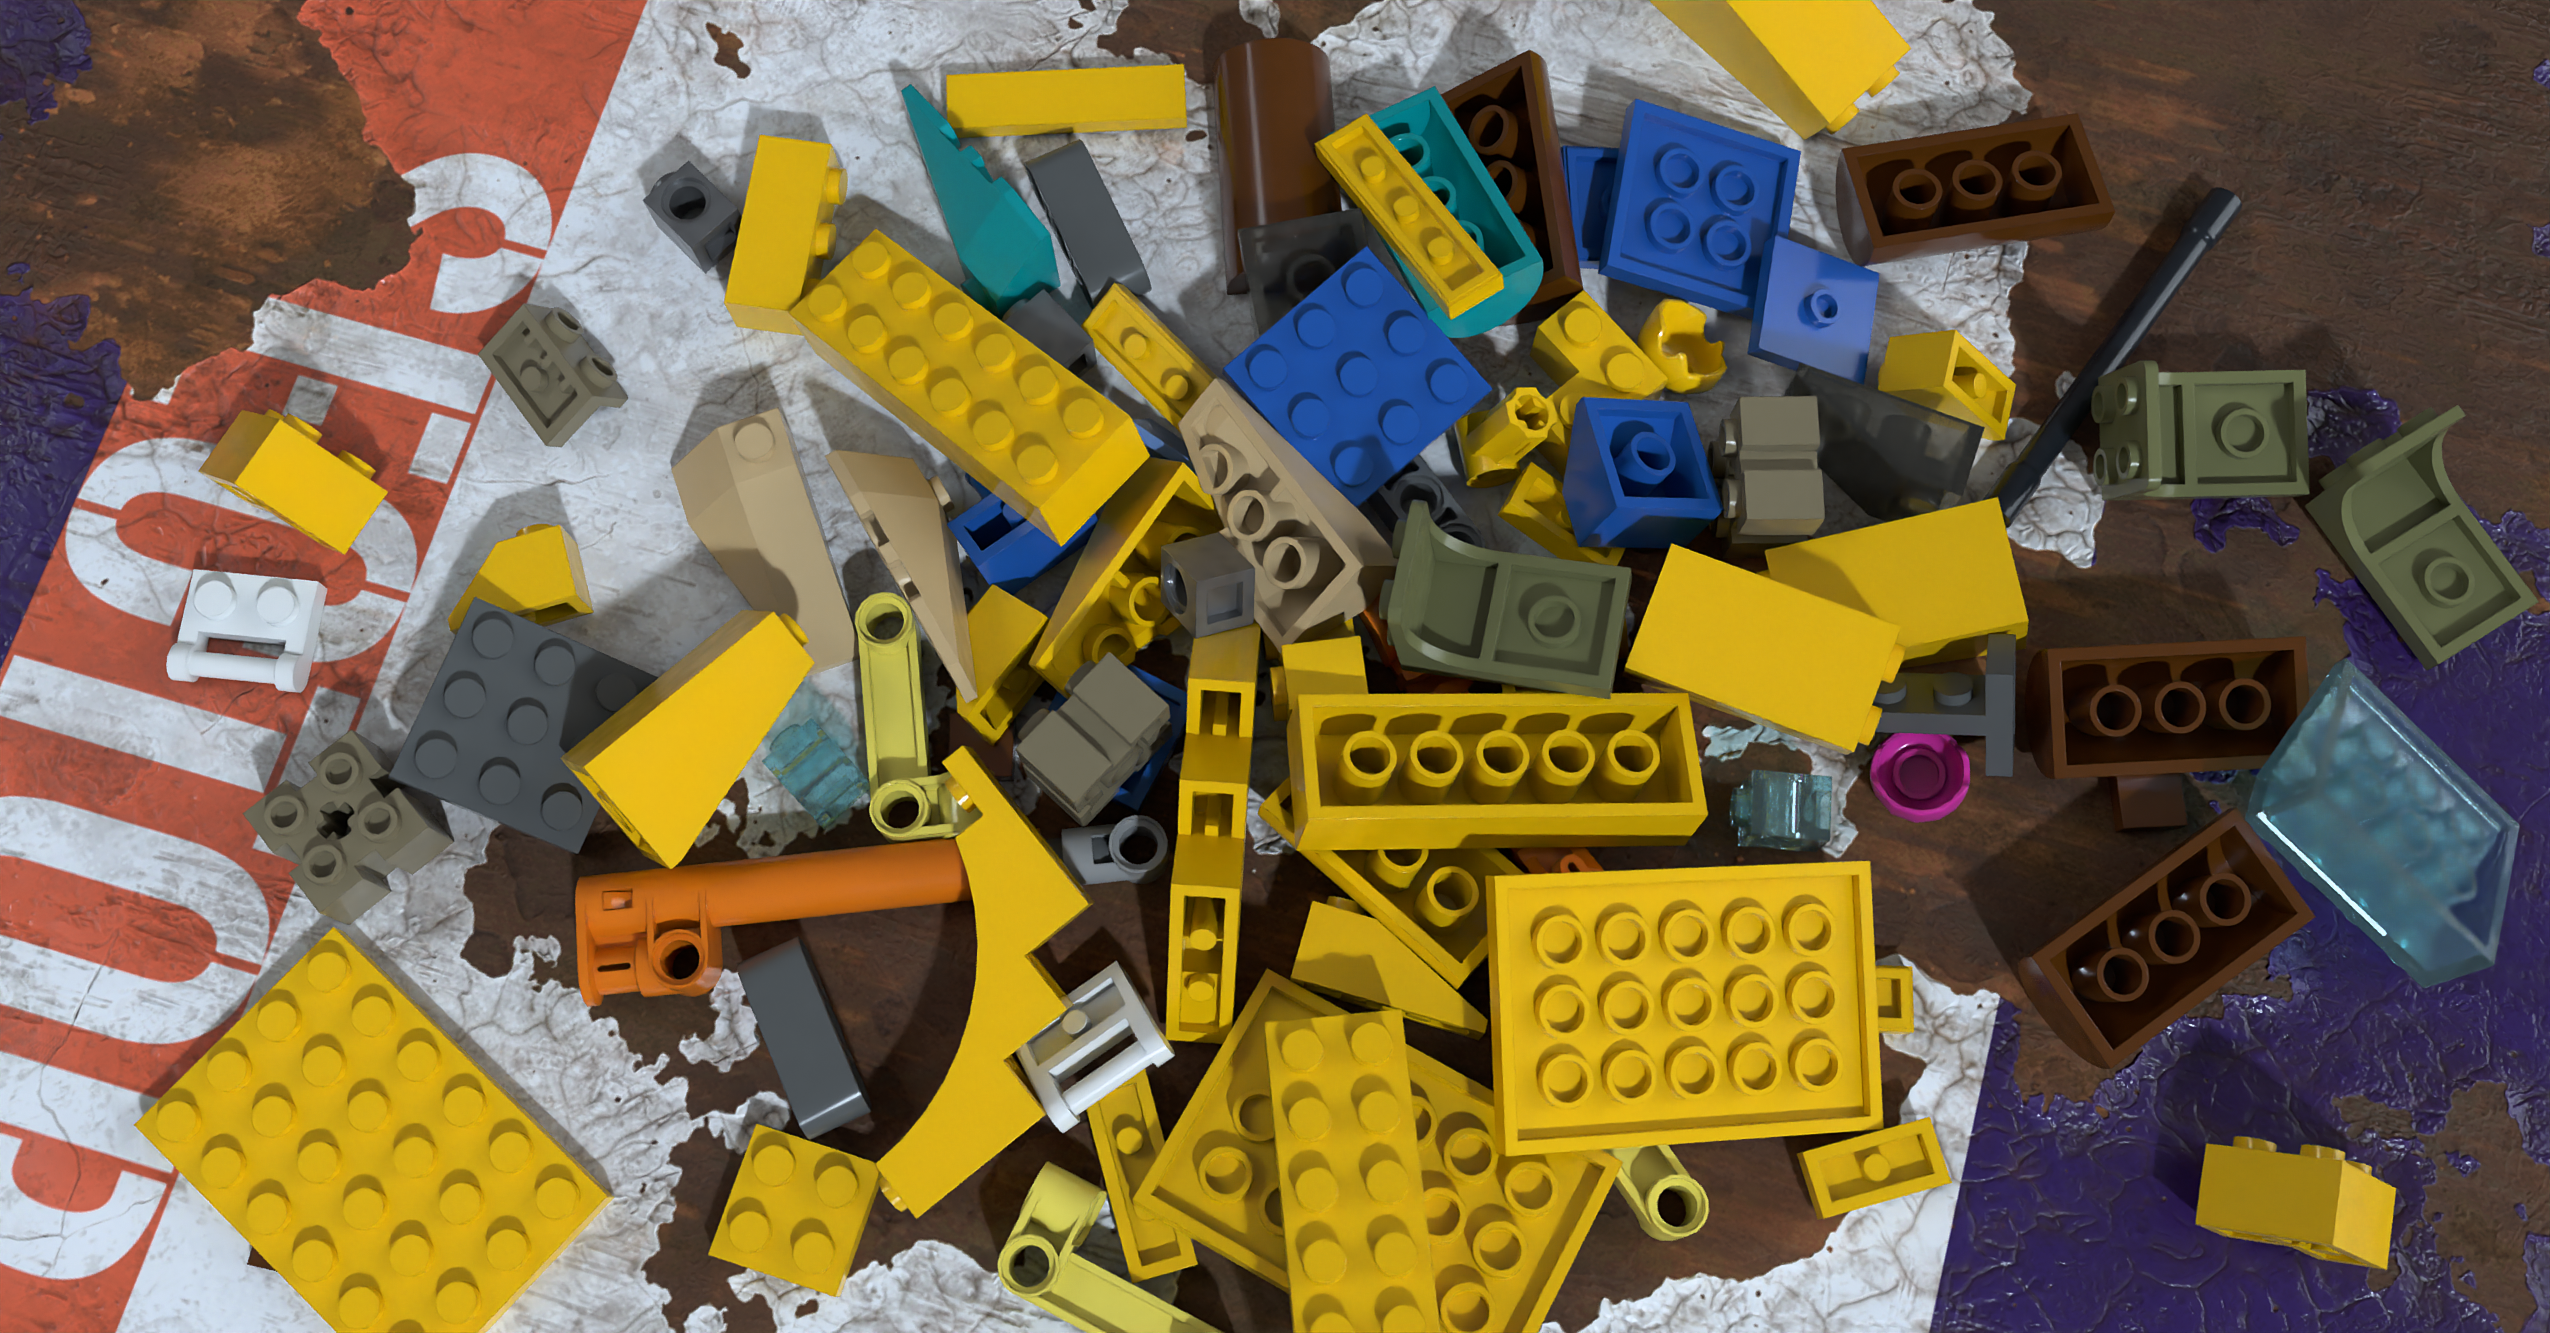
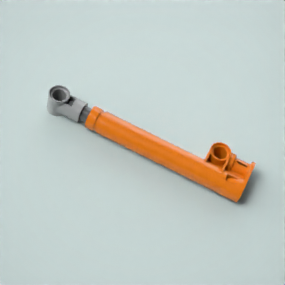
(642, 919)

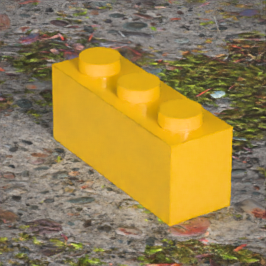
(784, 231)

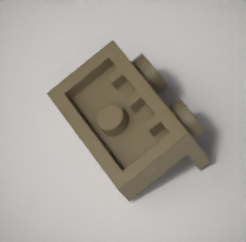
(551, 371)

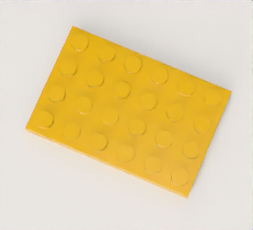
(1682, 1005)
(372, 1154)
(1495, 1221)

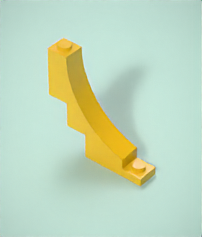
(1211, 835)
(1019, 902)

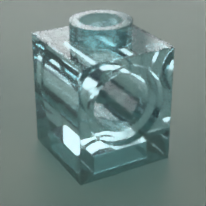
(816, 771)
(1782, 810)

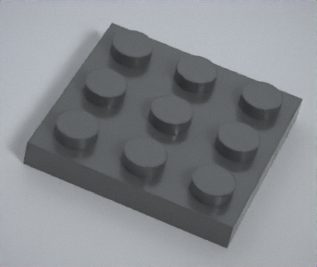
(506, 715)

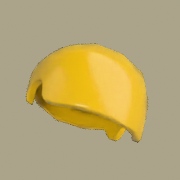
(1678, 347)

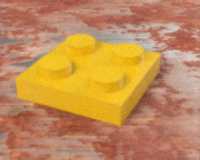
(797, 1211)

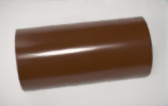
(1268, 115)
(1516, 136)
(1969, 190)
(2163, 706)
(2163, 942)

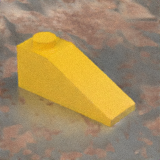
(1370, 967)

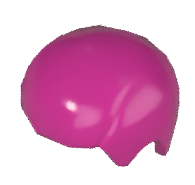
(1920, 775)

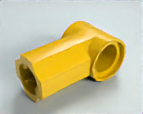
(1498, 438)

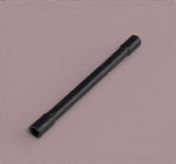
(2196, 238)

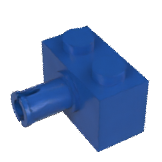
(1007, 545)

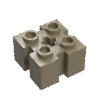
(1767, 475)
(1094, 737)
(310, 825)

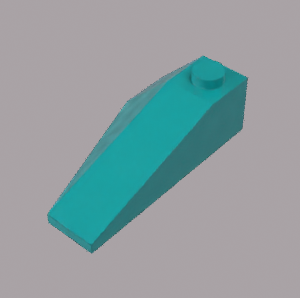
(993, 231)

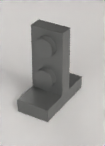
(1959, 704)

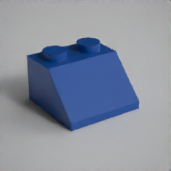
(1637, 475)

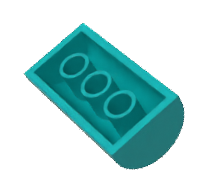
(1449, 165)

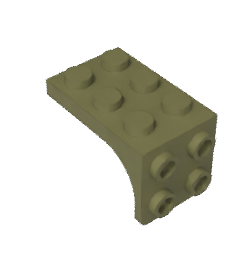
(2200, 434)
(2418, 541)
(1502, 612)

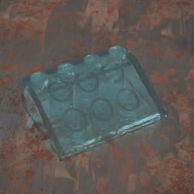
(2388, 829)

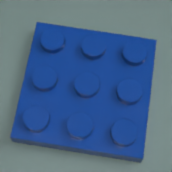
(1695, 207)
(1357, 378)

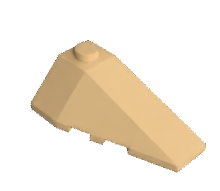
(762, 527)
(911, 534)
(1308, 542)

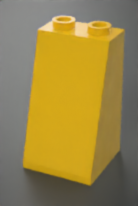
(1797, 54)
(1932, 573)
(1764, 651)
(691, 732)

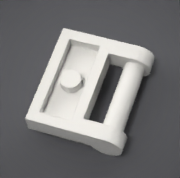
(248, 611)
(1102, 1016)

